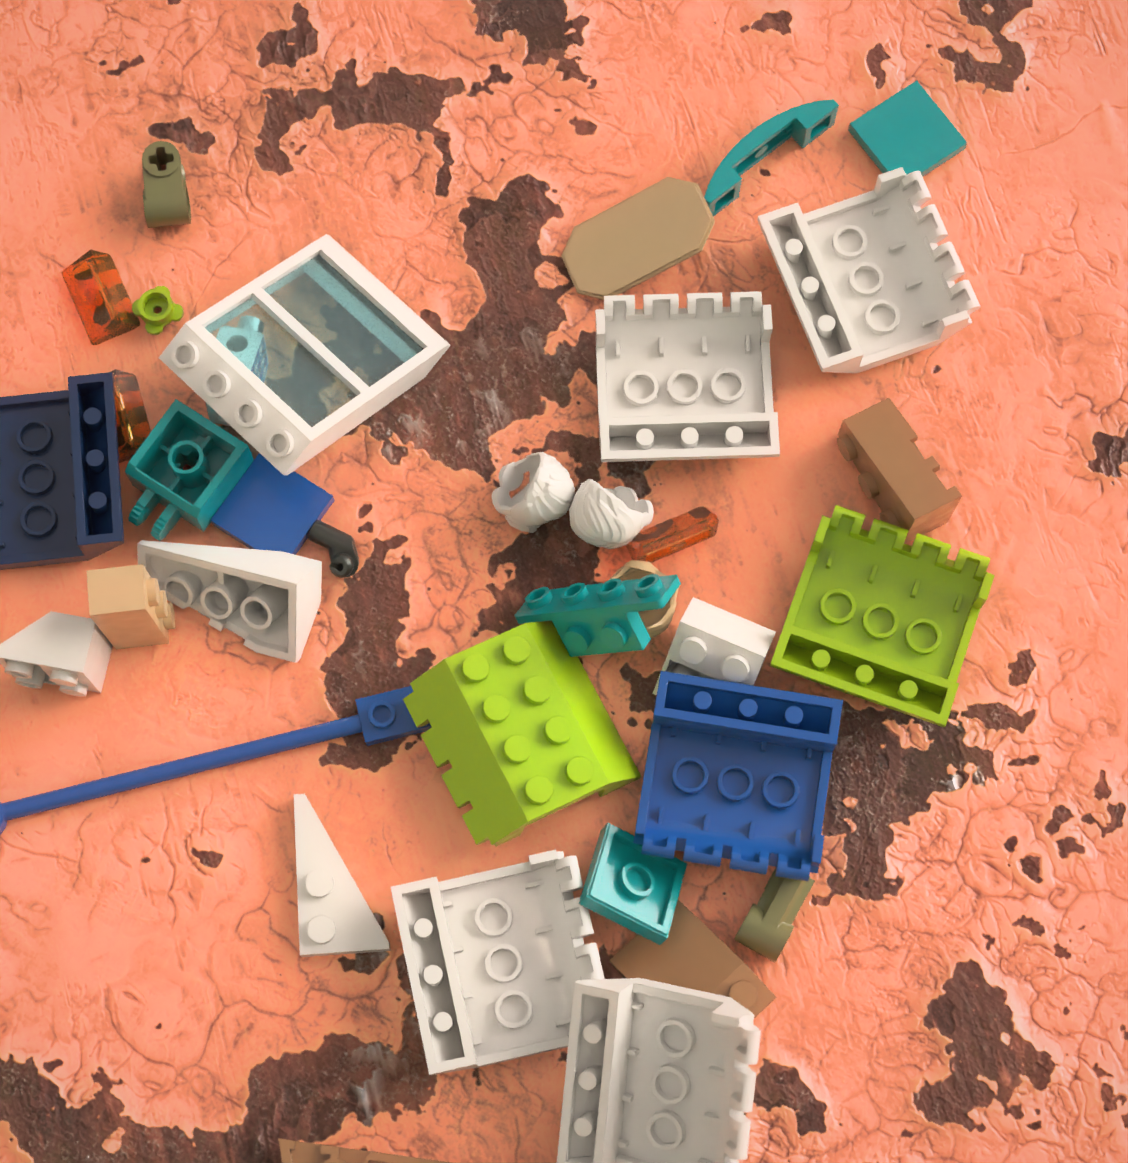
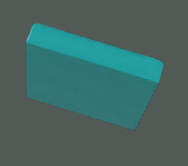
(907, 133)
(632, 886)

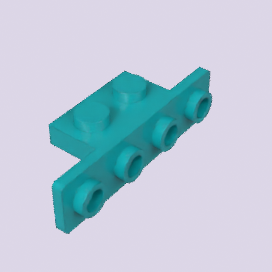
(600, 615)

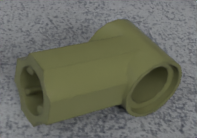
(771, 920)

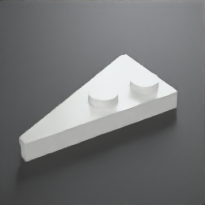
(330, 905)

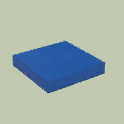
(271, 508)

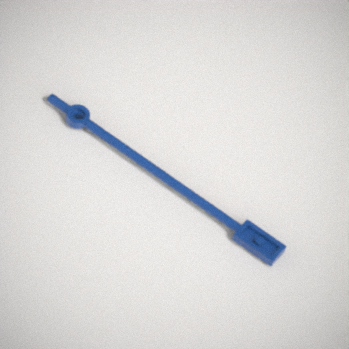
(379, 718)

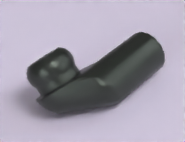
(341, 548)

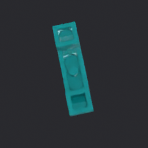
(801, 123)

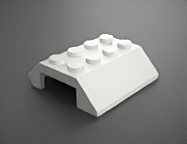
(871, 274)
(685, 378)
(496, 960)
(656, 1075)

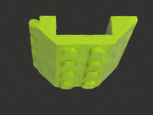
(883, 615)
(518, 731)

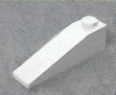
(251, 592)

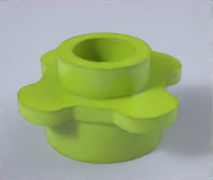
(156, 298)

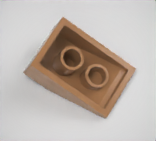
(693, 960)

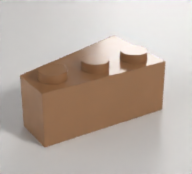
(895, 470)

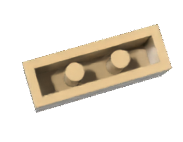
(129, 606)

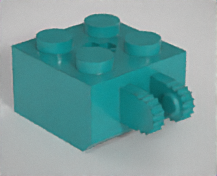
(188, 494)

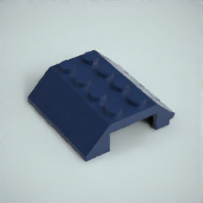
(60, 474)

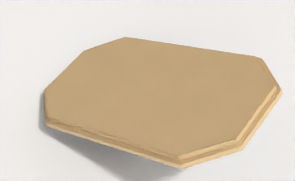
(638, 238)

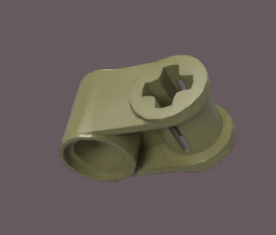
(164, 191)

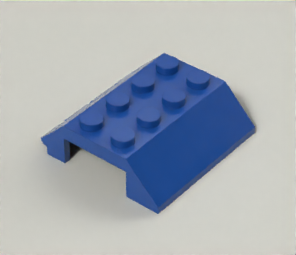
(737, 775)

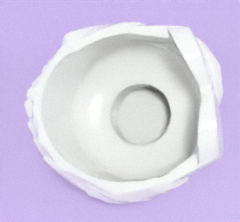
(541, 500)
(608, 515)

